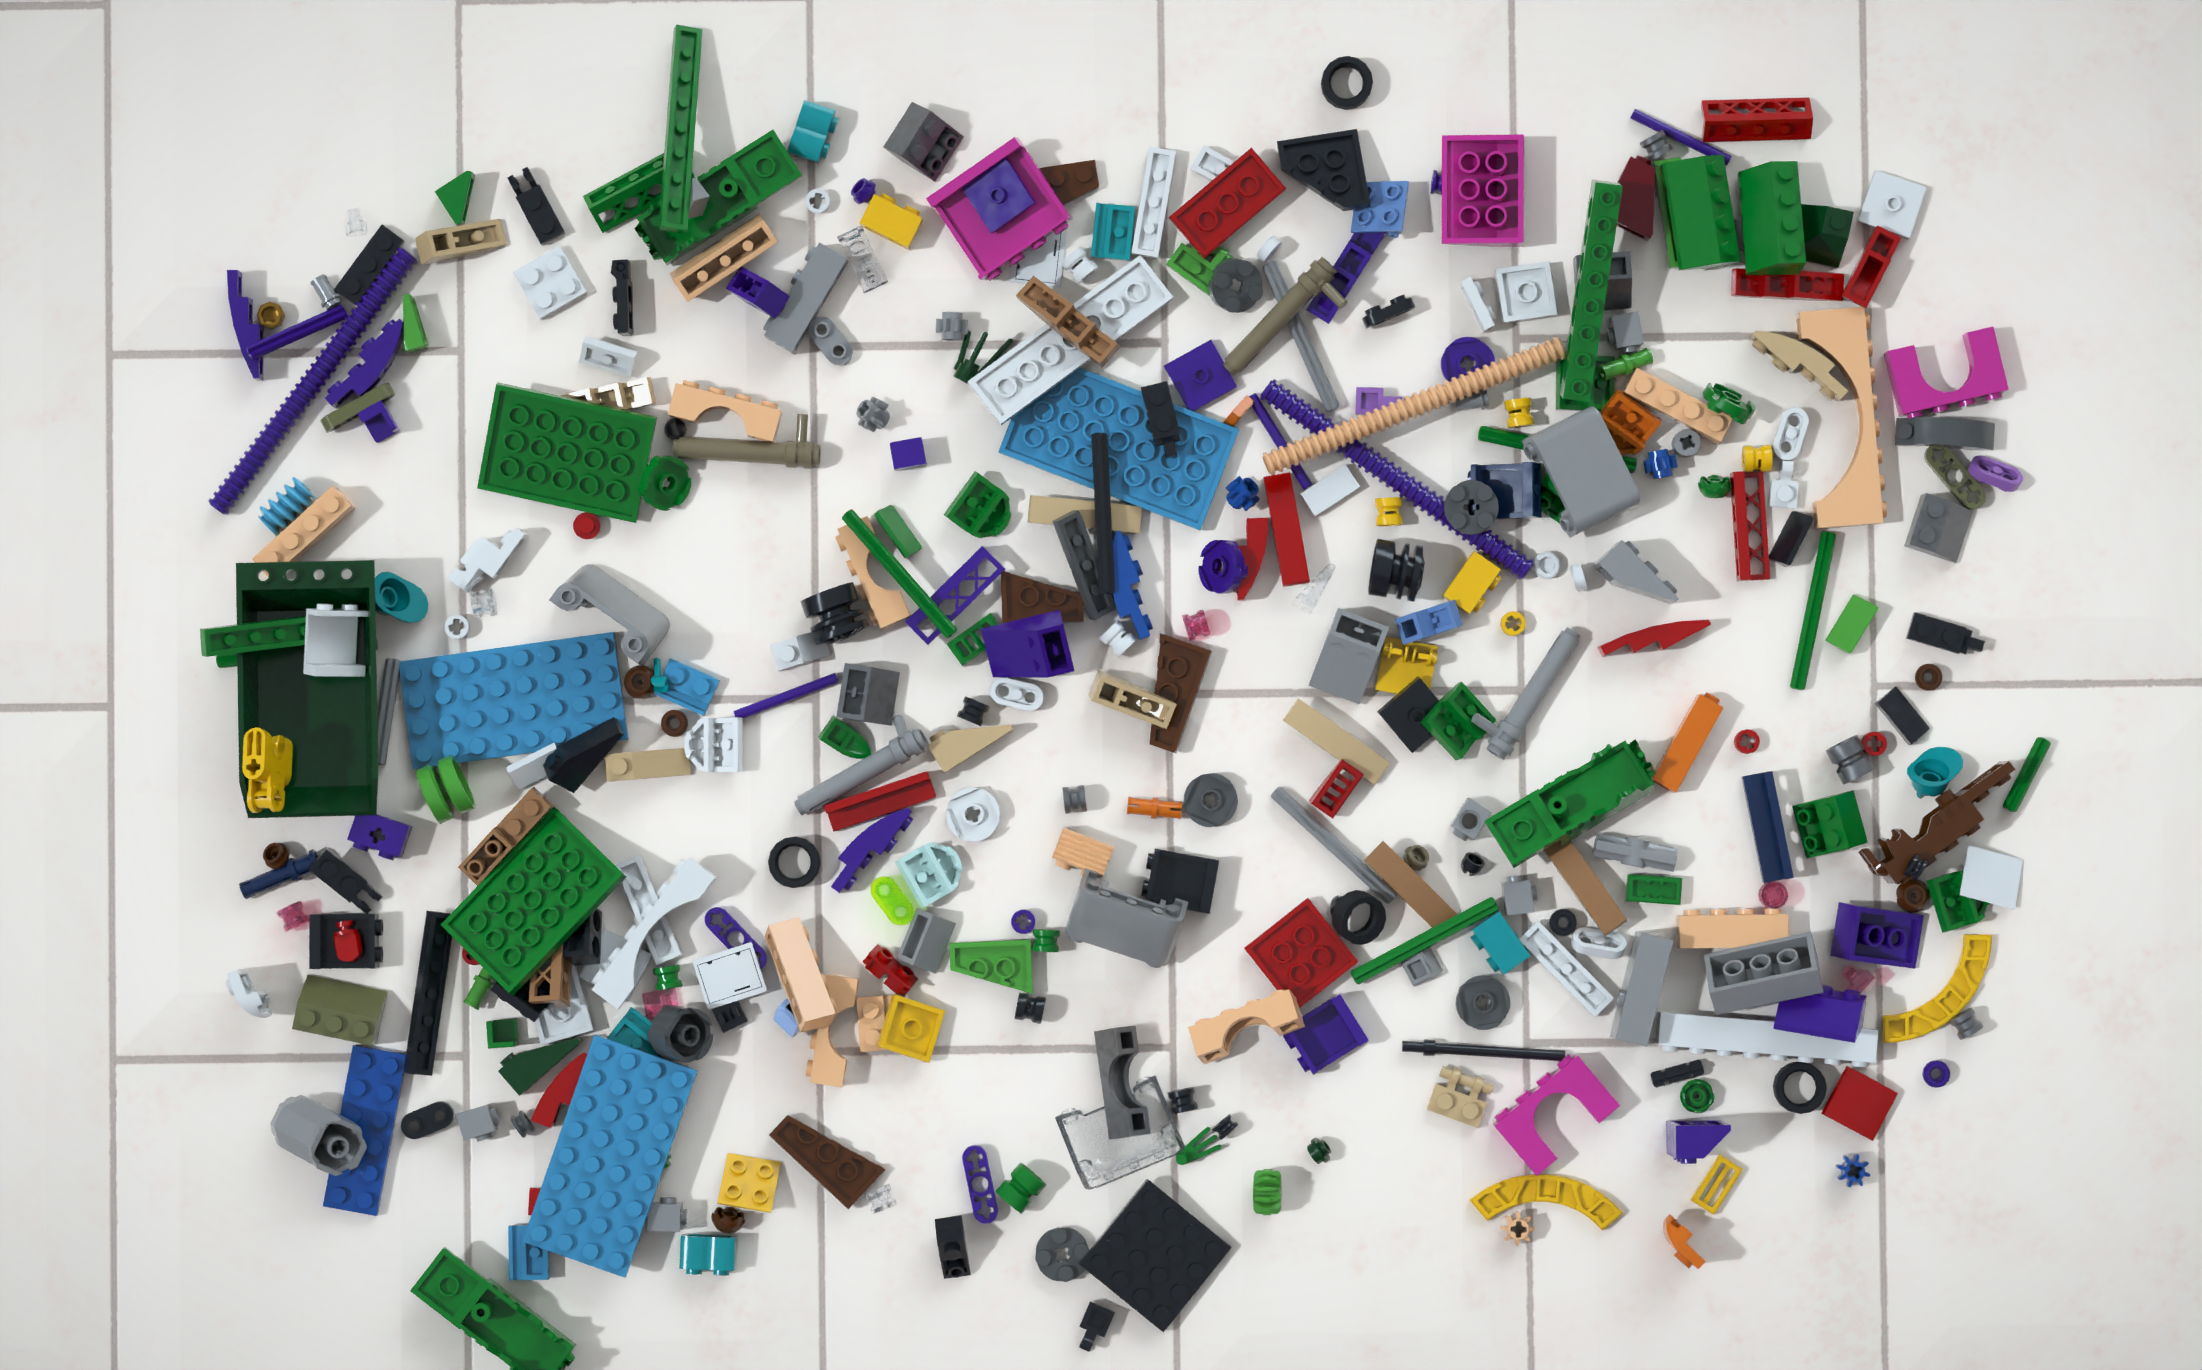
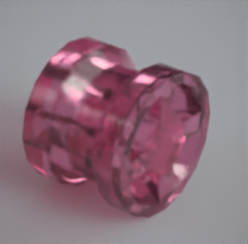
(1196, 625)
(1777, 896)
(293, 916)

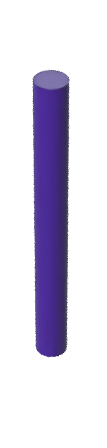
(1678, 135)
(1278, 439)
(786, 696)

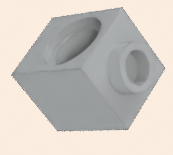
(1480, 813)

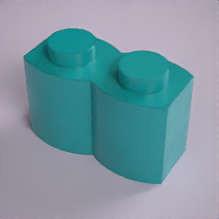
(812, 132)
(708, 1253)

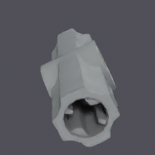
(1635, 852)

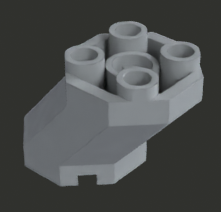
(318, 1135)

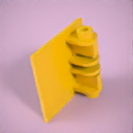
(1404, 663)
(749, 1182)

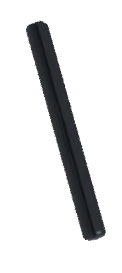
(1103, 513)

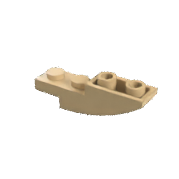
(1792, 353)

